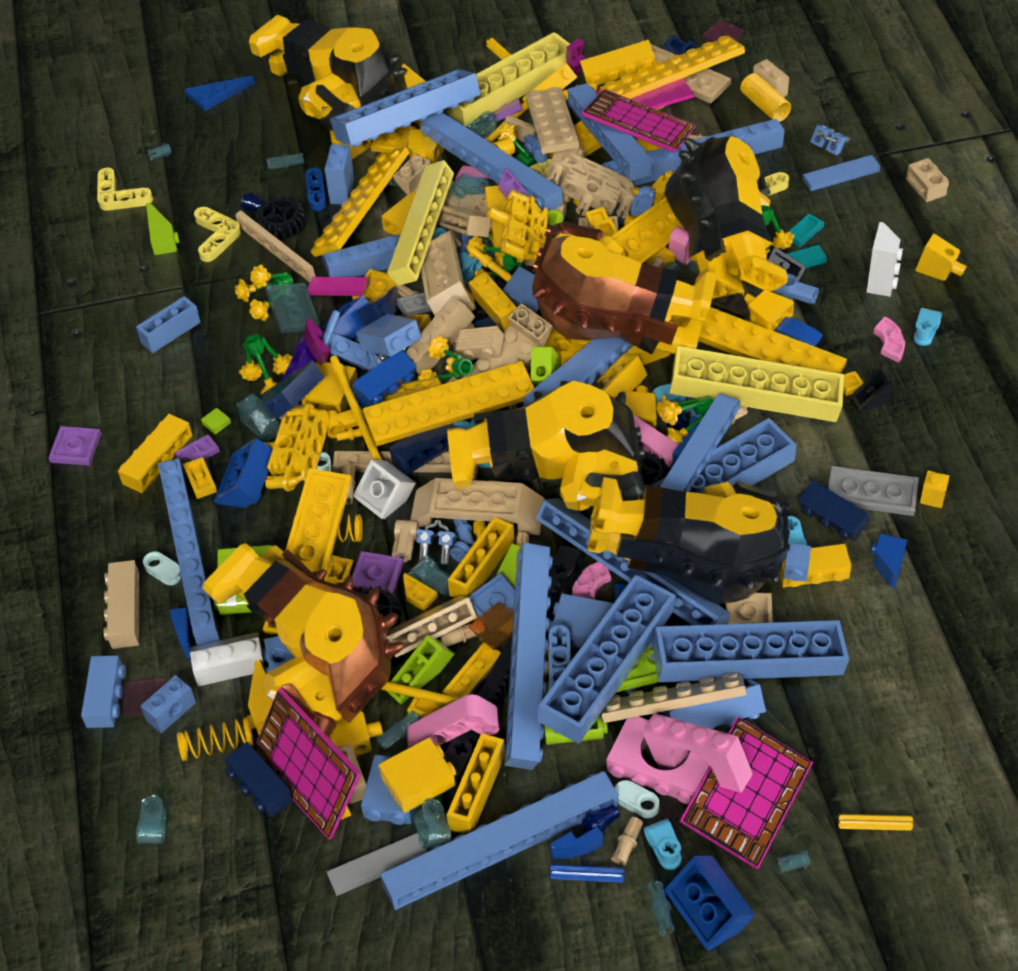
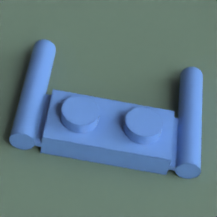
(344, 348)

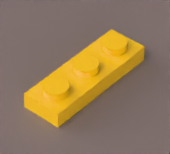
(473, 672)

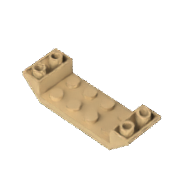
(410, 176)
(443, 274)
(524, 332)
(479, 502)

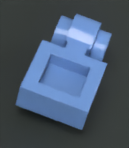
(532, 147)
(643, 201)

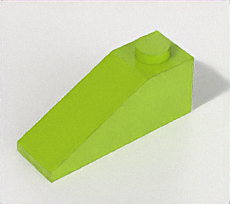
(161, 232)
(422, 666)

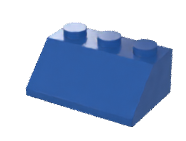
(349, 320)
(384, 380)
(244, 475)
(709, 901)

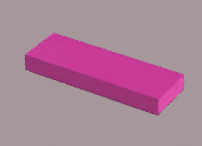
(337, 286)

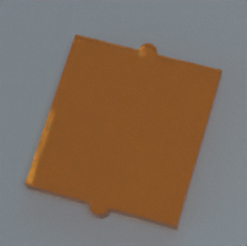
(494, 626)

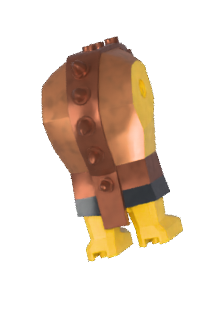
(600, 294)
(327, 628)

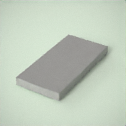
(875, 490)

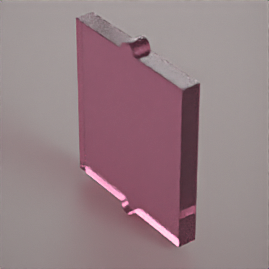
(722, 29)
(137, 693)

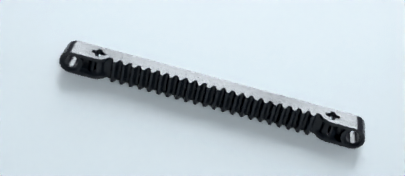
(562, 572)

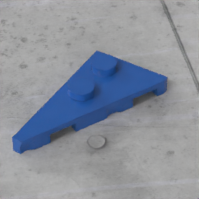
(212, 94)

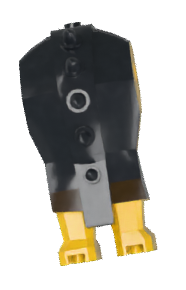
(709, 542)

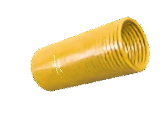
(765, 97)

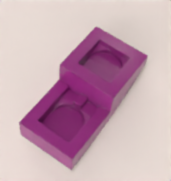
(574, 56)
(313, 339)

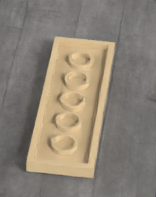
(704, 84)
(551, 120)
(672, 698)

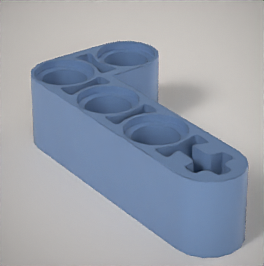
(556, 652)

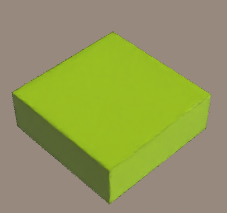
(215, 421)

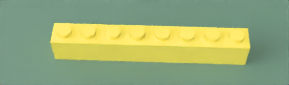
(420, 223)

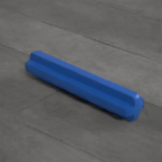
(587, 873)

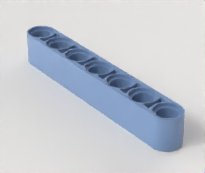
(702, 443)

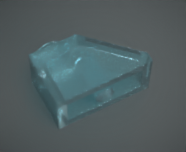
(258, 417)

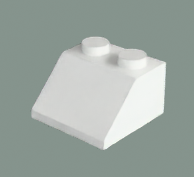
(383, 488)

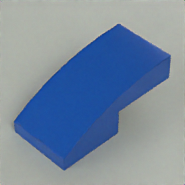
(799, 331)
(570, 847)

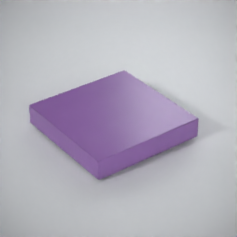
(75, 445)
(376, 570)

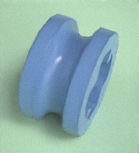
(459, 551)

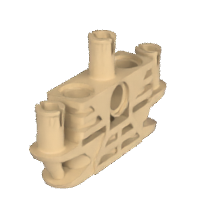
(592, 185)

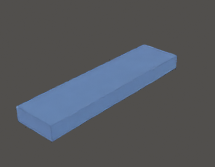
(841, 172)

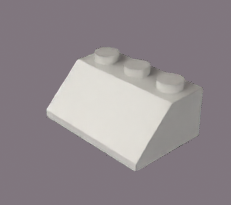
(884, 262)
(226, 658)

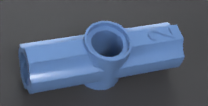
(798, 290)

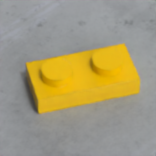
(199, 478)

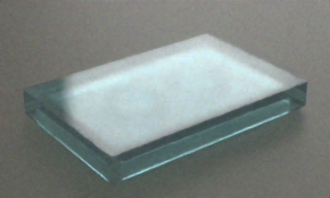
(291, 306)

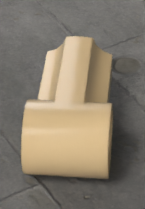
(405, 537)

